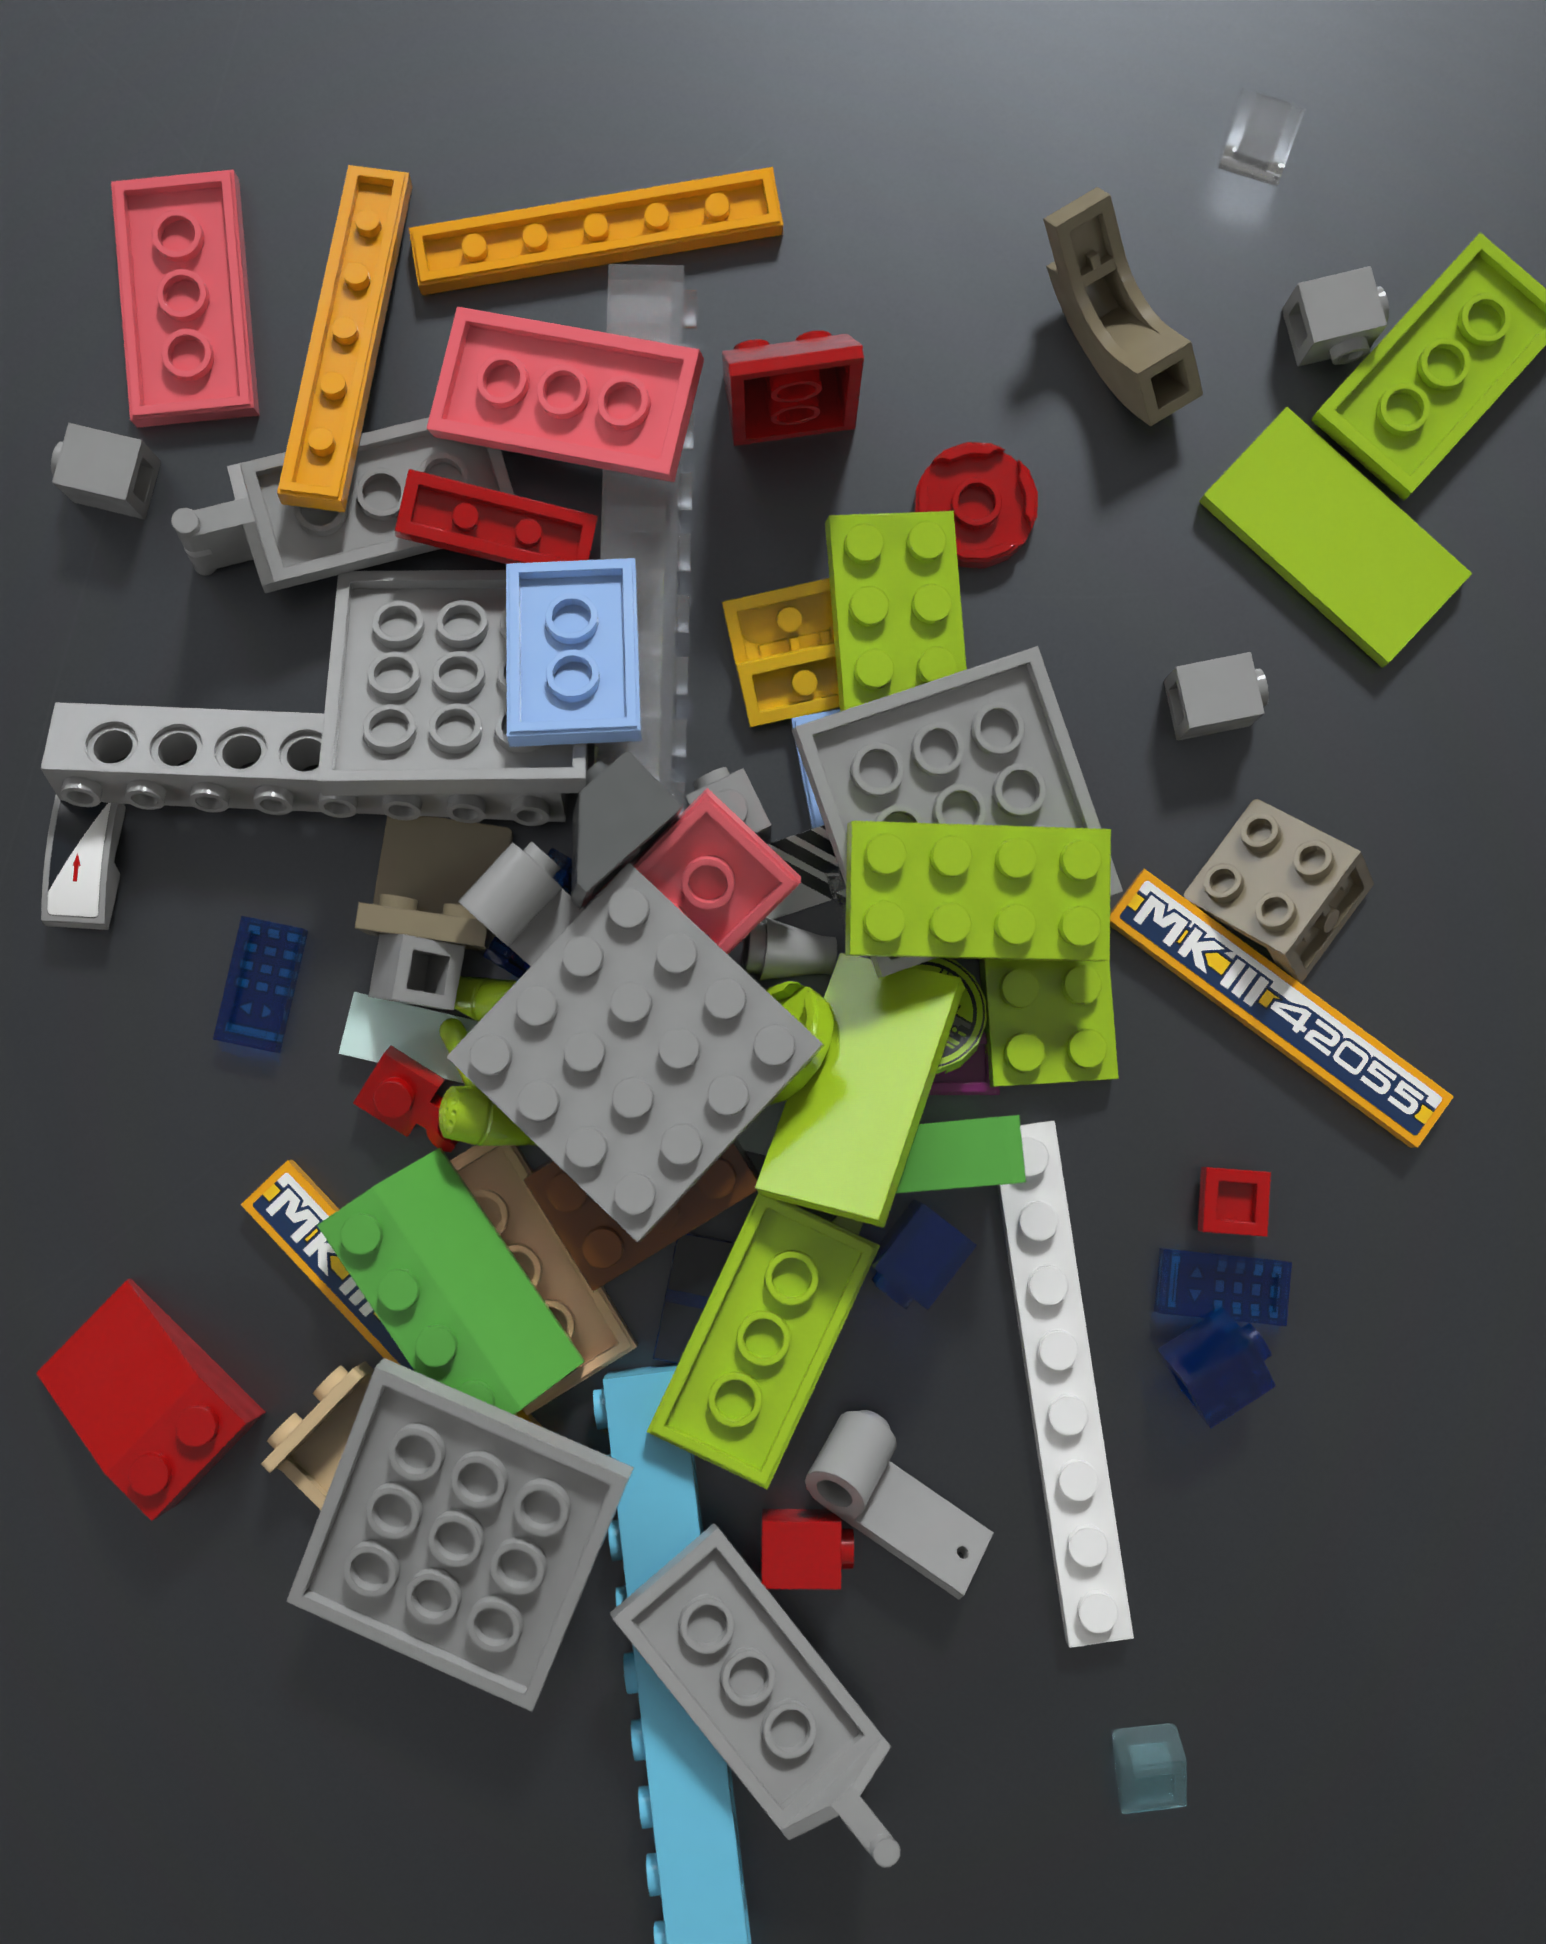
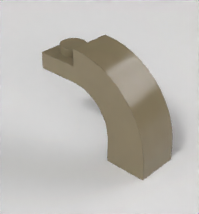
(1122, 336)

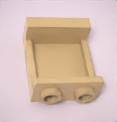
(313, 1446)

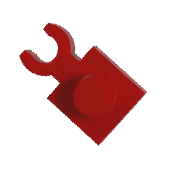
(404, 1095)

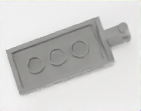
(312, 544)
(758, 1691)

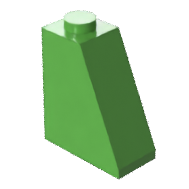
(964, 1155)

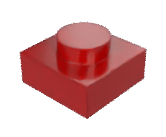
(1234, 1201)

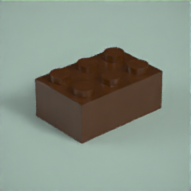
(602, 1246)

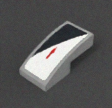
(80, 865)

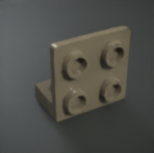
(425, 873)
(1282, 886)

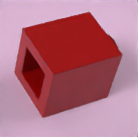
(804, 1549)

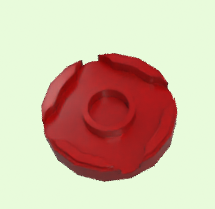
(989, 497)

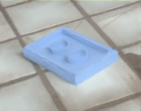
(572, 652)

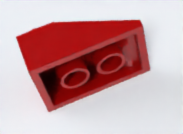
(793, 386)
(147, 1400)

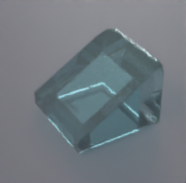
(1150, 1768)

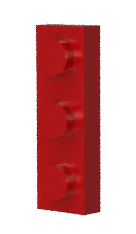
(490, 522)

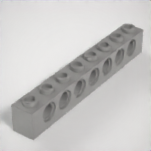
(91, 737)

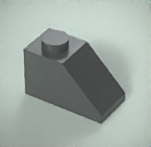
(615, 822)

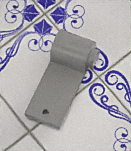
(522, 901)
(893, 1507)

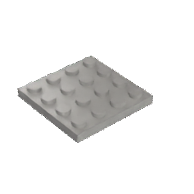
(425, 692)
(950, 752)
(634, 1052)
(458, 1533)

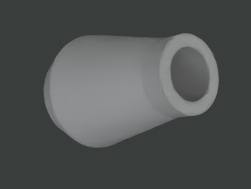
(786, 951)

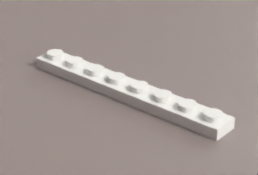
(1063, 1396)

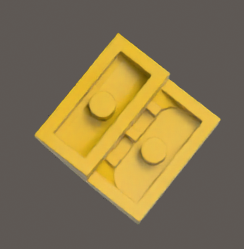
(784, 651)

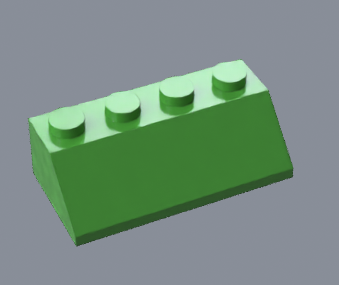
(450, 1286)

